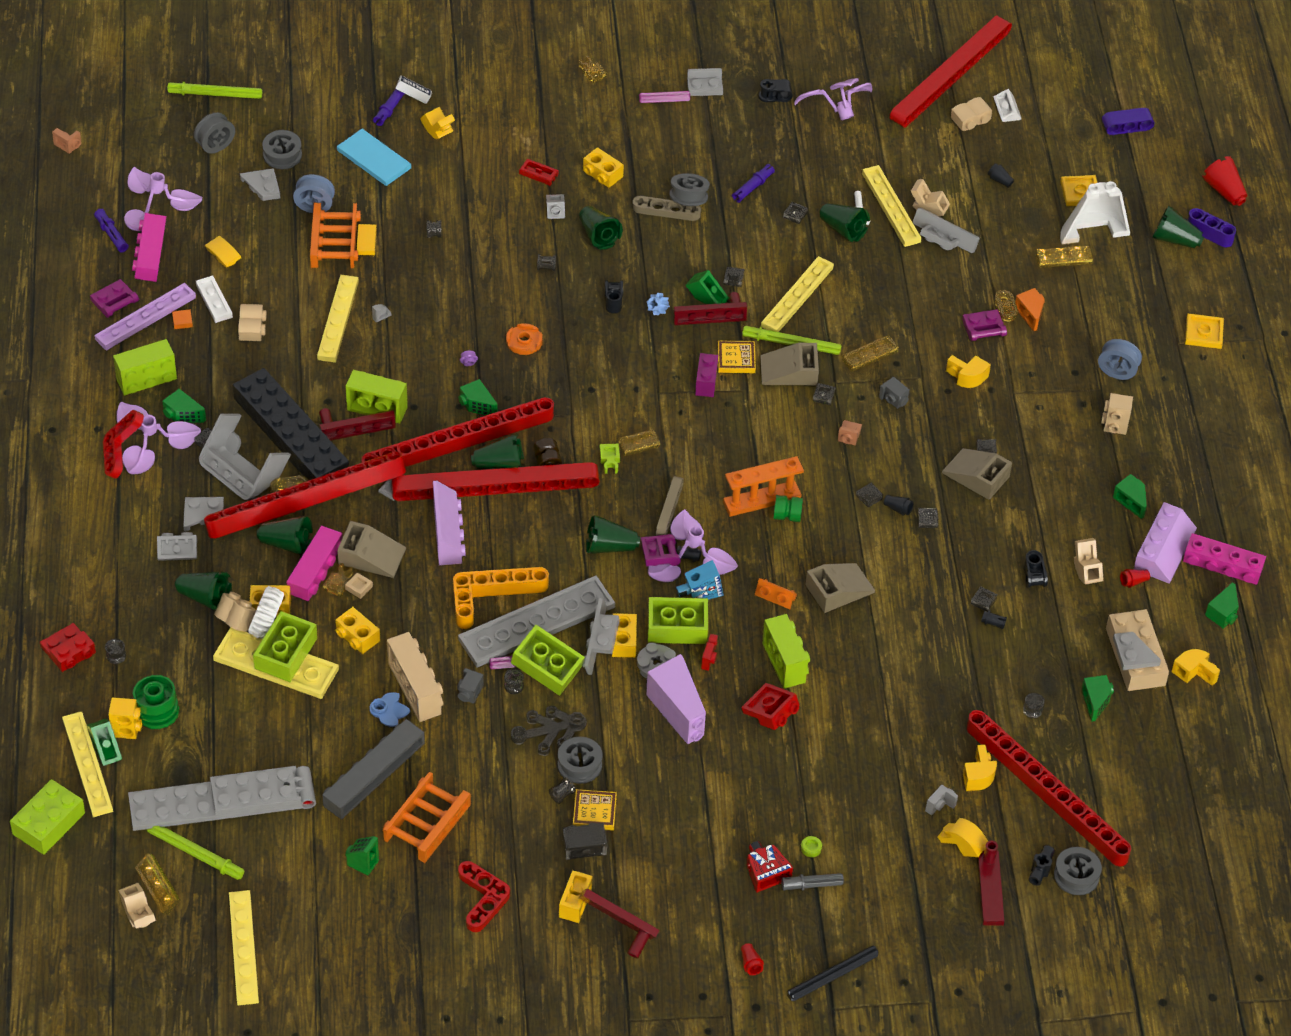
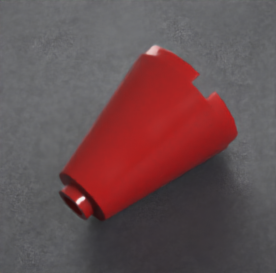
(1226, 180)

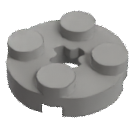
(650, 653)

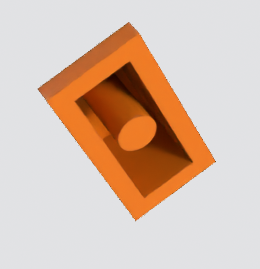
(1030, 307)

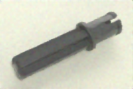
(811, 881)

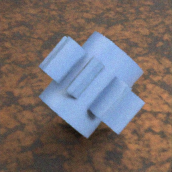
(658, 304)

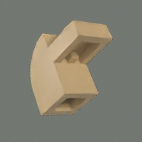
(931, 201)
(1086, 562)
(136, 906)

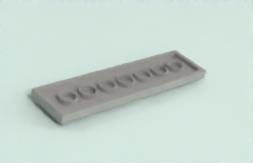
(550, 613)

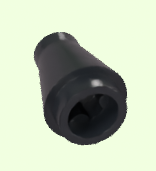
(1000, 175)
(902, 505)

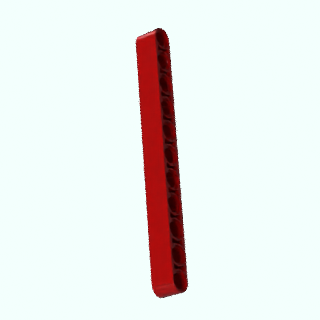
(950, 71)
(470, 432)
(498, 481)
(304, 495)
(996, 739)

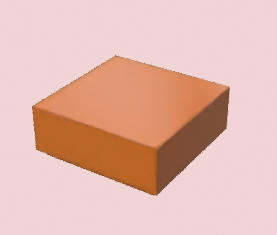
(182, 319)

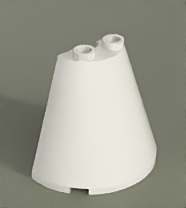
(1098, 207)

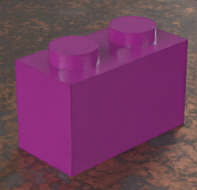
(706, 375)

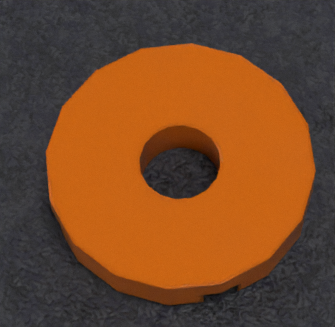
(520, 346)

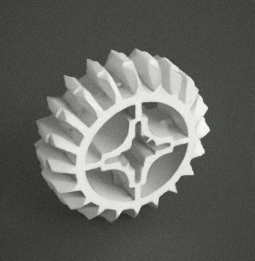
(266, 612)

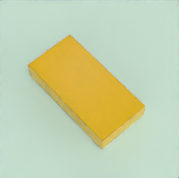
(366, 239)

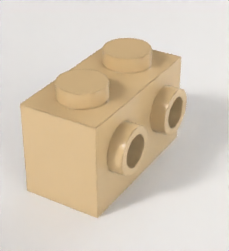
(1118, 413)

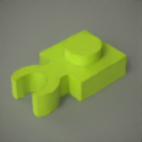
(610, 456)

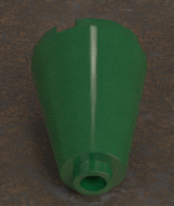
(846, 220)
(600, 227)
(1177, 230)
(499, 454)
(287, 534)
(610, 537)
(204, 587)

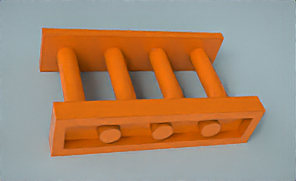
(319, 228)
(764, 497)
(436, 832)

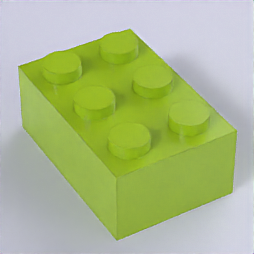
(145, 367)
(375, 394)
(678, 620)
(285, 646)
(785, 651)
(547, 660)
(47, 816)

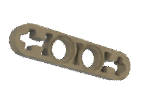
(666, 208)
(669, 506)

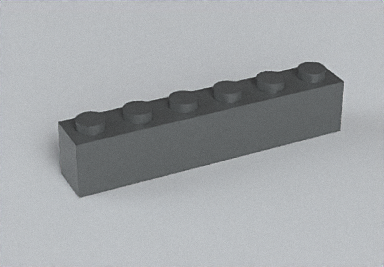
(373, 769)

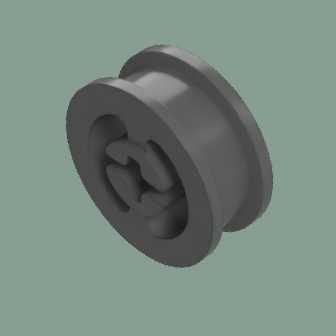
(214, 132)
(282, 142)
(689, 189)
(590, 758)
(1067, 874)

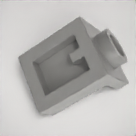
(555, 206)
(940, 798)

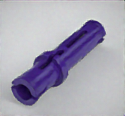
(387, 109)
(758, 179)
(102, 217)

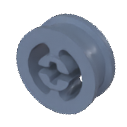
(312, 190)
(1111, 354)

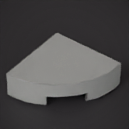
(380, 312)
(386, 489)

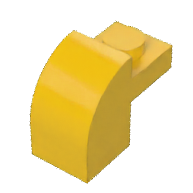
(437, 124)
(969, 374)
(1194, 663)
(981, 773)
(966, 836)

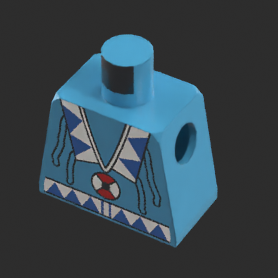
(702, 582)

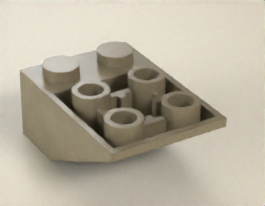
(791, 365)
(979, 471)
(370, 550)
(837, 585)

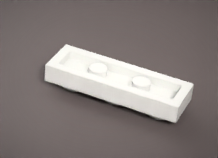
(214, 299)

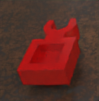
(709, 655)

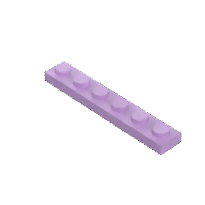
(145, 316)

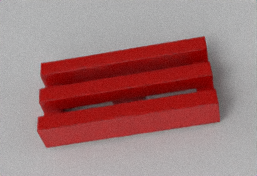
(537, 173)

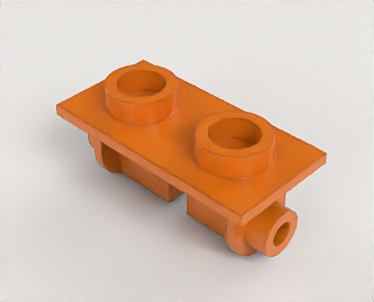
(775, 593)

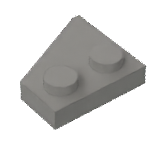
(262, 183)
(198, 508)
(1134, 652)

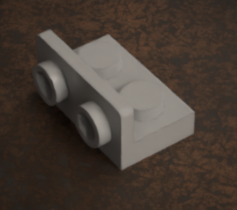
(705, 82)
(177, 547)

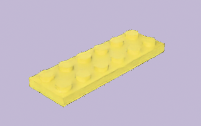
(311, 678)

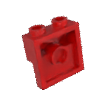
(68, 647)
(771, 706)

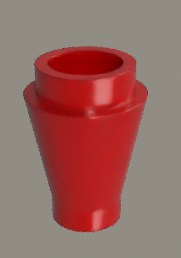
(1133, 577)
(751, 960)

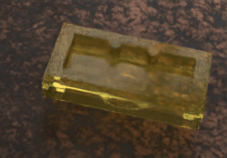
(639, 442)

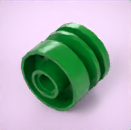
(156, 701)

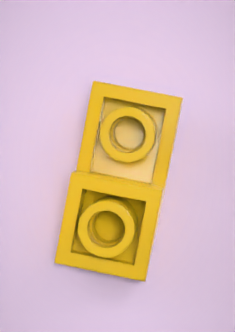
(223, 251)

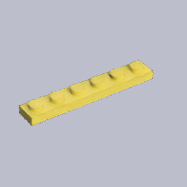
(891, 206)
(797, 295)
(337, 318)
(87, 764)
(243, 948)

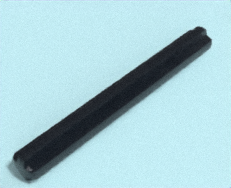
(832, 973)

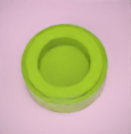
(811, 846)

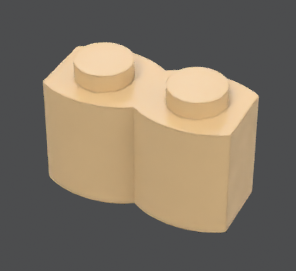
(971, 114)
(251, 322)
(235, 611)

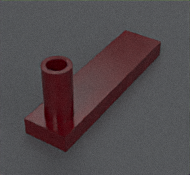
(712, 313)
(355, 426)
(991, 885)
(644, 930)

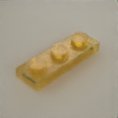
(1064, 256)
(870, 353)
(157, 883)

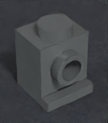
(894, 393)
(470, 686)

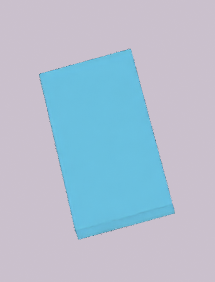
(374, 157)

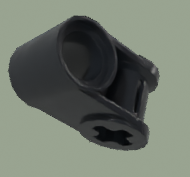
(777, 90)
(614, 296)
(1035, 569)

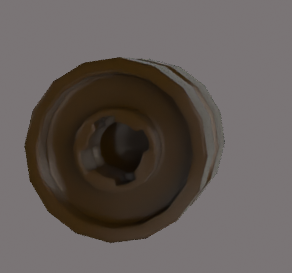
(547, 452)

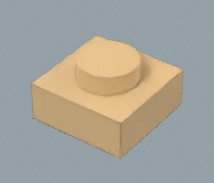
(358, 585)

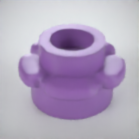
(468, 358)

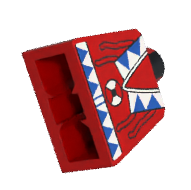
(767, 866)

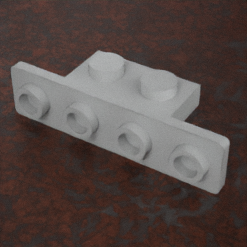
(943, 232)
(603, 635)

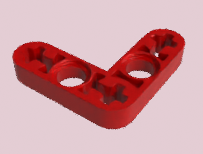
(113, 440)
(490, 894)

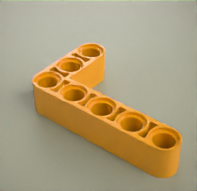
(494, 583)

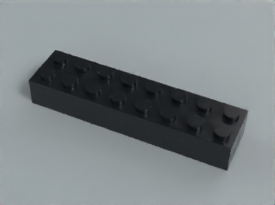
(288, 425)

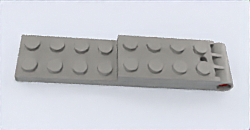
(224, 798)

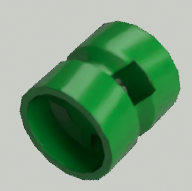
(788, 508)

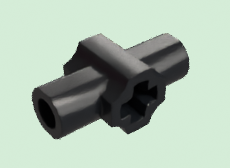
(1041, 865)

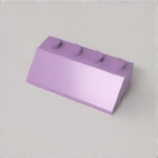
(447, 525)
(1165, 543)

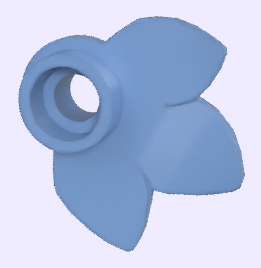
(390, 710)

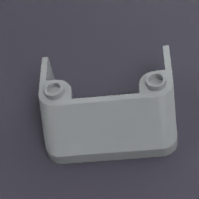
(222, 460)

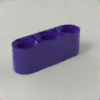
(1128, 121)
(1213, 227)

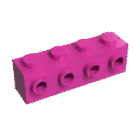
(150, 247)
(1224, 558)
(315, 563)

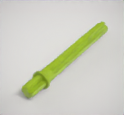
(214, 90)
(787, 339)
(223, 865)

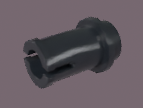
(690, 553)
(993, 619)

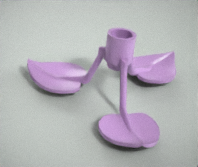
(844, 107)
(141, 182)
(139, 459)
(688, 528)

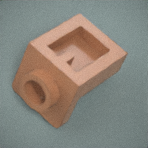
(65, 141)
(849, 432)

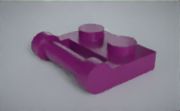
(113, 297)
(984, 324)
(654, 552)

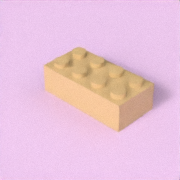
(1141, 625)
(414, 676)

